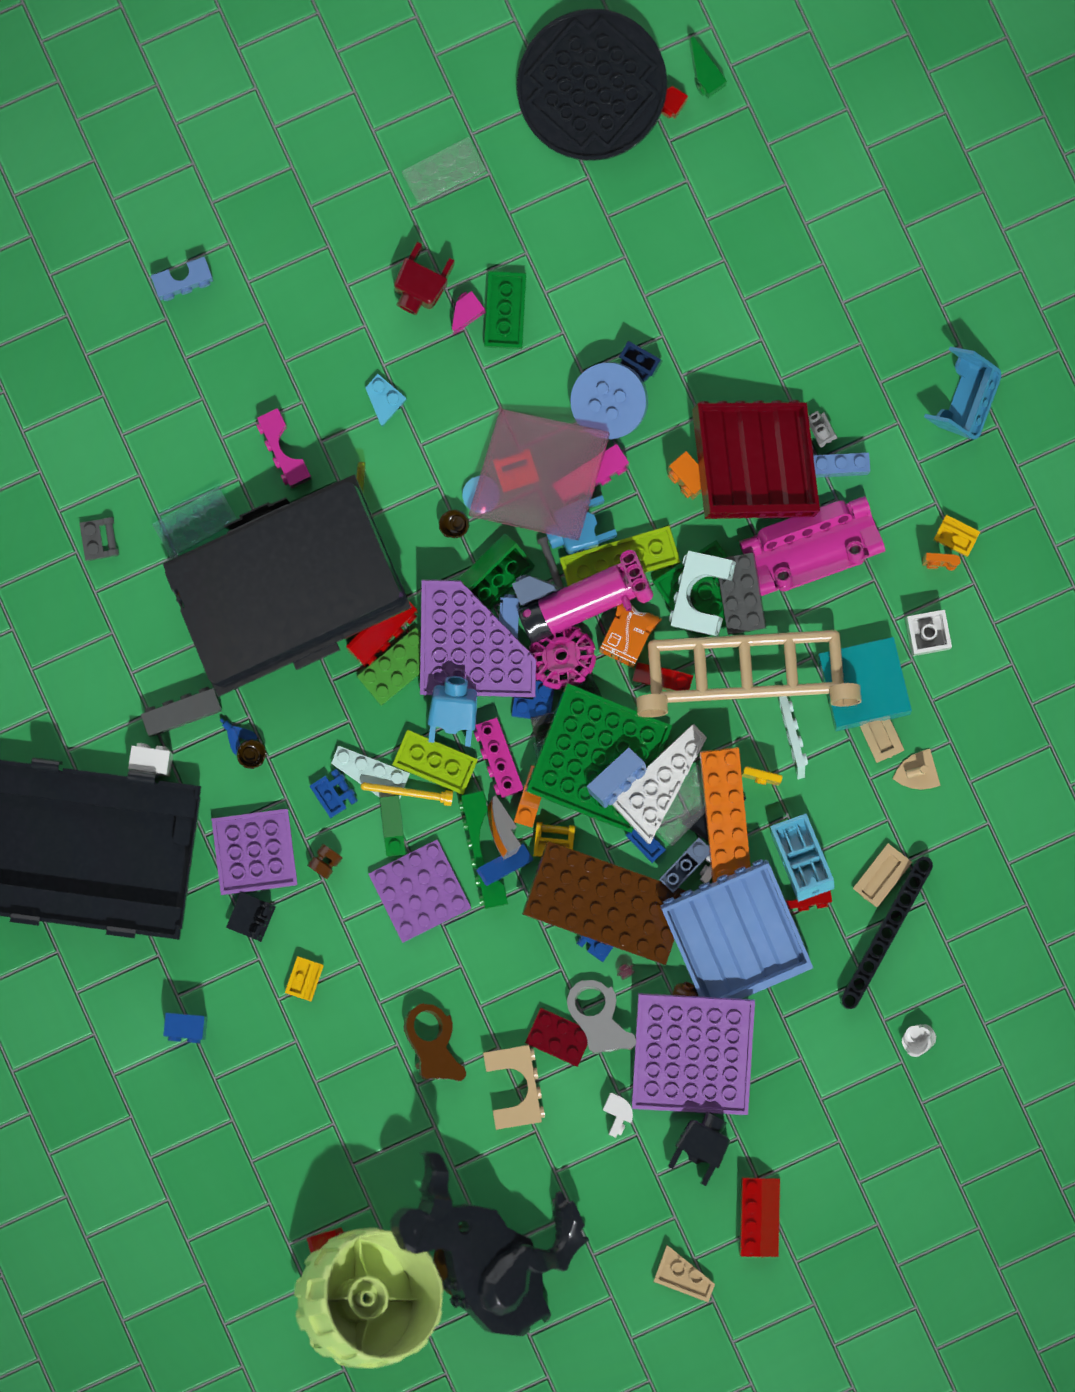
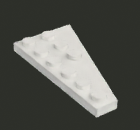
(653, 794)

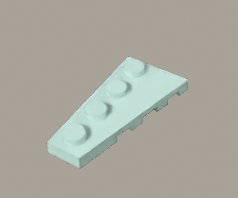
(369, 770)

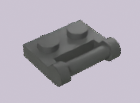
(93, 540)

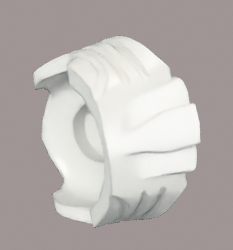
(918, 1039)

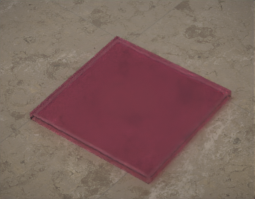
(539, 474)

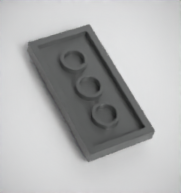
(743, 597)

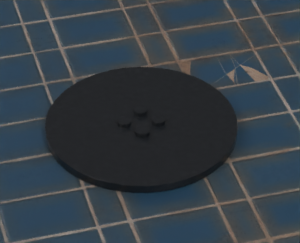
(592, 84)

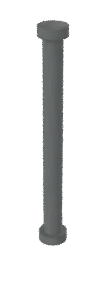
(550, 561)

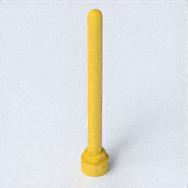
(444, 797)

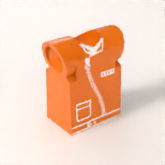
(628, 635)

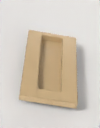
(882, 739)
(882, 875)

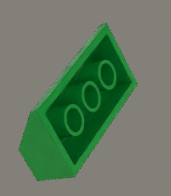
(496, 571)

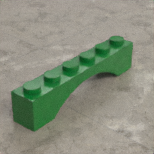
(475, 810)

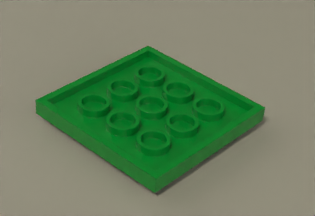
(705, 593)

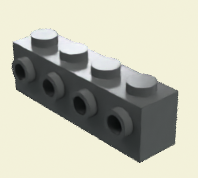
(181, 712)

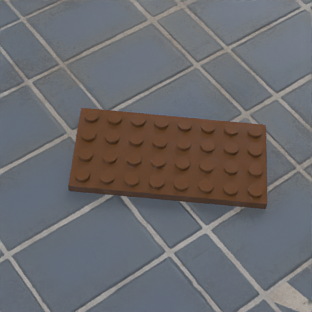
(601, 902)

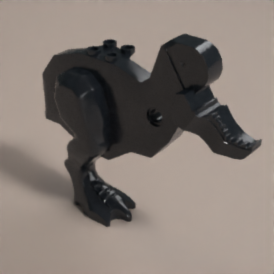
(489, 1266)

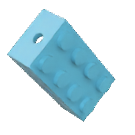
(802, 857)

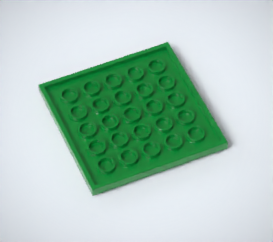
(583, 742)

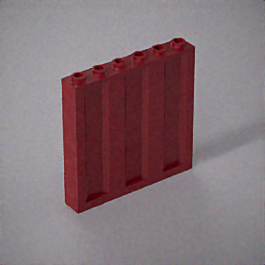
(755, 459)

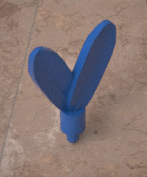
(235, 733)

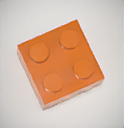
(686, 473)

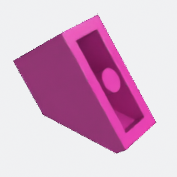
(466, 311)

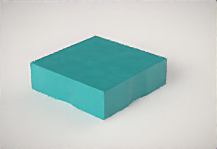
(881, 683)

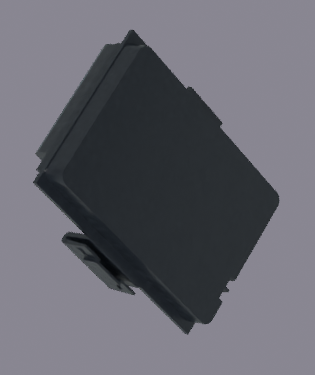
(286, 585)

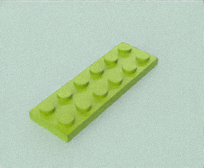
(654, 549)

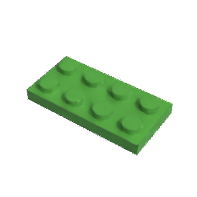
(394, 668)

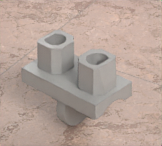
(821, 428)

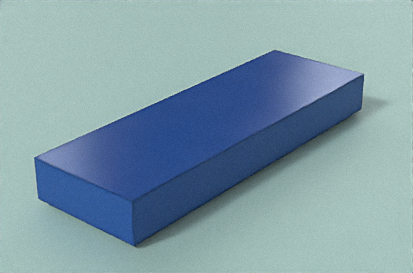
(500, 868)

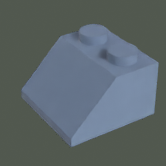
(532, 589)

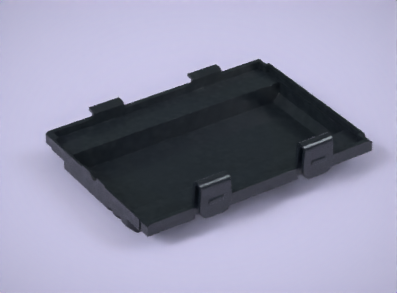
(95, 848)

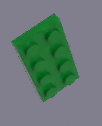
(505, 310)

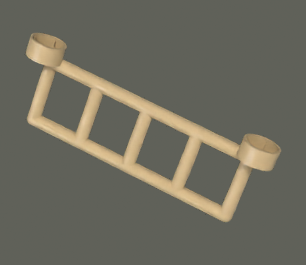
(657, 702)

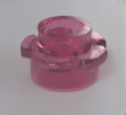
(625, 971)

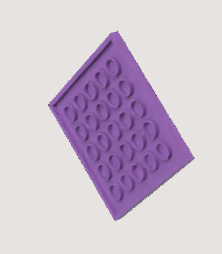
(693, 1054)

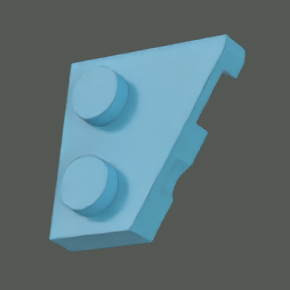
(384, 398)

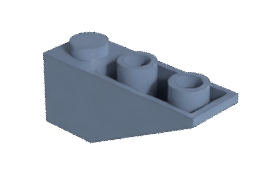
(685, 865)

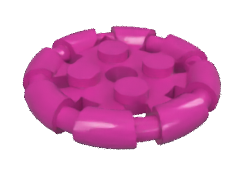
(568, 665)

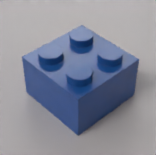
(185, 1026)

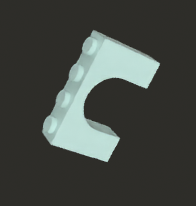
(697, 567)

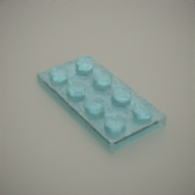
(194, 522)

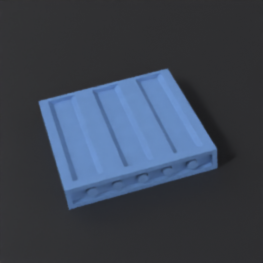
(737, 934)

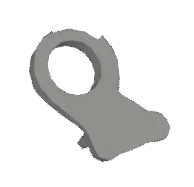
(600, 1029)

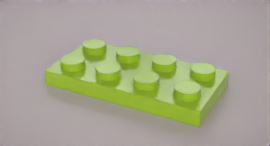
(435, 762)

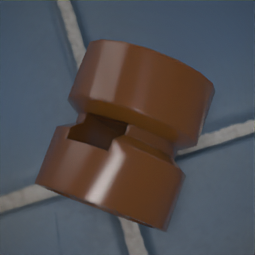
(321, 867)

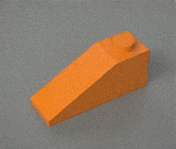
(528, 806)

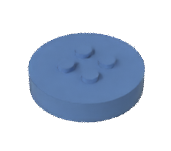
(609, 399)

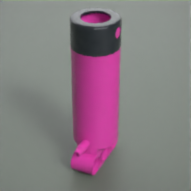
(587, 598)

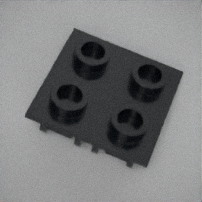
(250, 916)

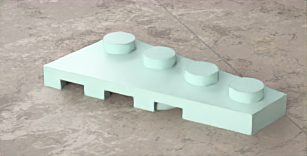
(796, 741)

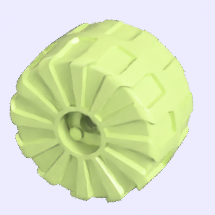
(400, 1299)

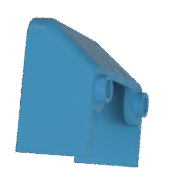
(972, 397)

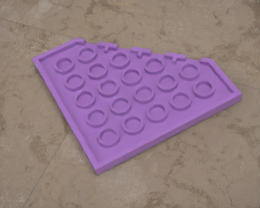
(471, 643)

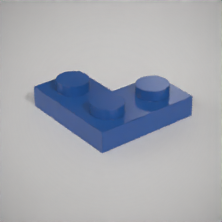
(538, 706)

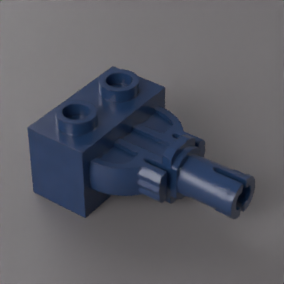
(640, 361)

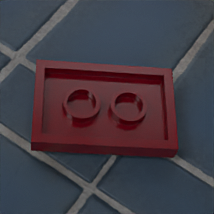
(558, 1037)

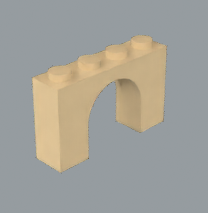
(521, 1060)

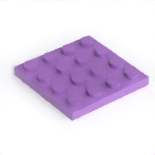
(254, 852)
(419, 891)

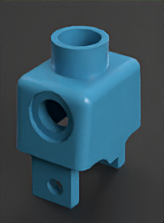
(587, 538)
(453, 708)

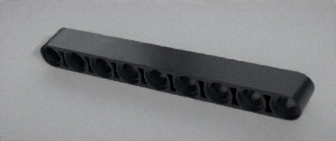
(886, 923)

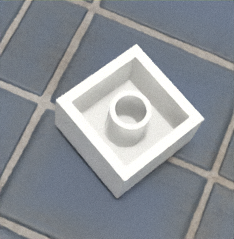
(928, 633)
(151, 760)

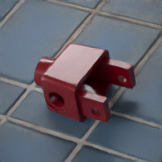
(419, 284)

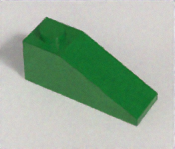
(707, 74)
(392, 826)

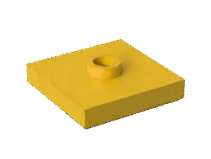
(762, 777)

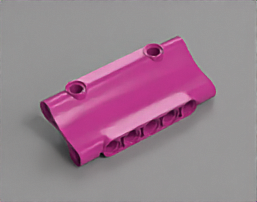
(814, 546)

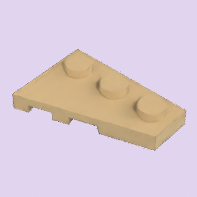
(682, 1276)

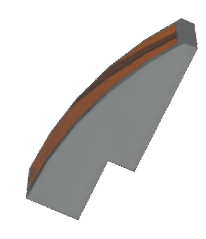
(502, 829)

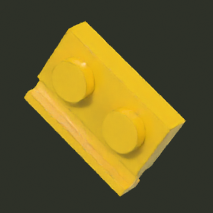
(956, 535)
(304, 979)

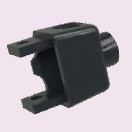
(703, 1144)

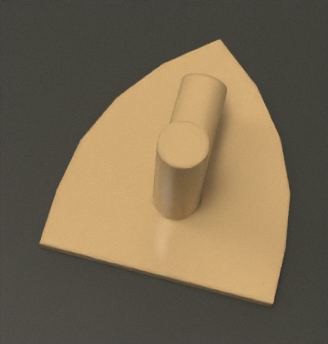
(918, 771)

